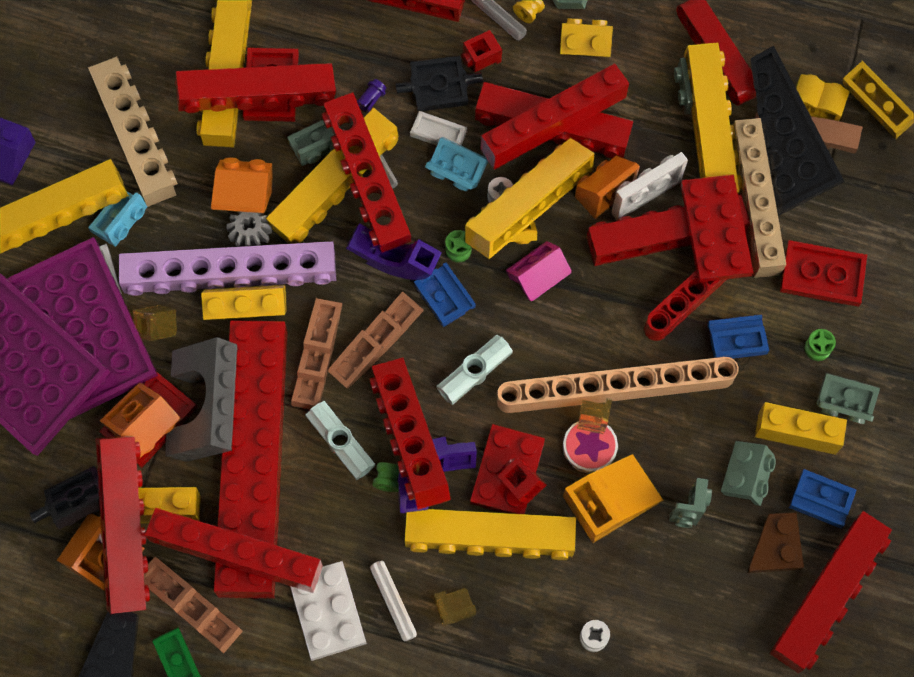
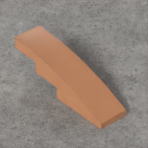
(837, 134)
(375, 340)
(316, 353)
(191, 605)

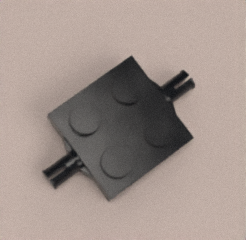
(439, 83)
(70, 499)

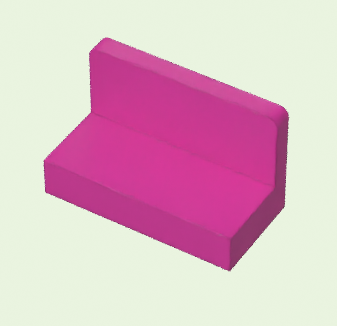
(540, 270)

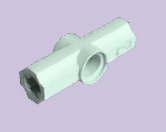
(486, 358)
(329, 427)

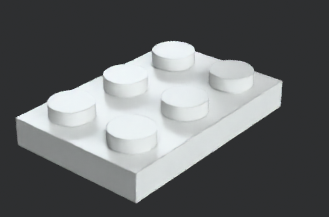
(649, 185)
(329, 614)

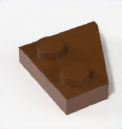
(778, 545)

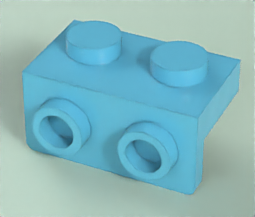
(457, 164)
(117, 219)

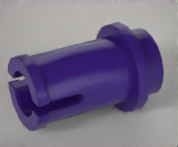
(371, 95)

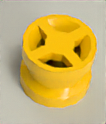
(527, 9)

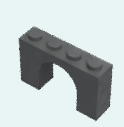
(213, 427)

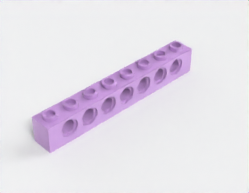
(134, 265)

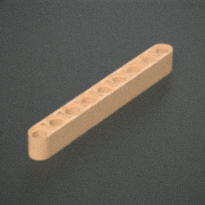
(627, 376)

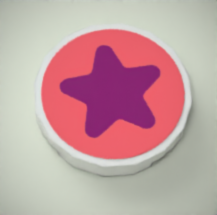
(589, 450)

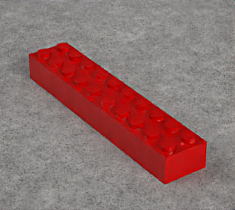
(253, 467)

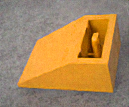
(611, 497)

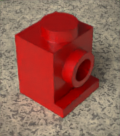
(486, 47)
(529, 488)

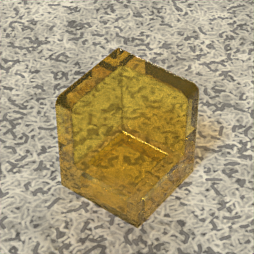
(155, 322)
(594, 416)
(454, 606)

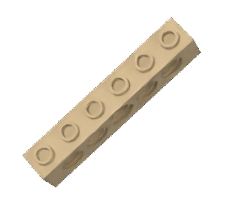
(106, 77)
(759, 200)

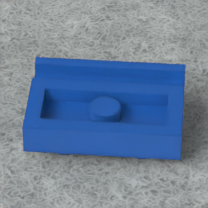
(444, 295)
(738, 337)
(822, 498)

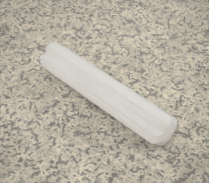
(393, 601)

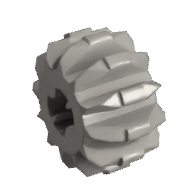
(251, 236)

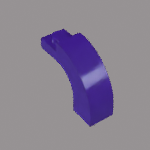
(407, 261)
(451, 457)

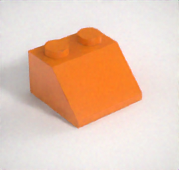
(242, 185)
(599, 189)
(141, 415)
(85, 552)

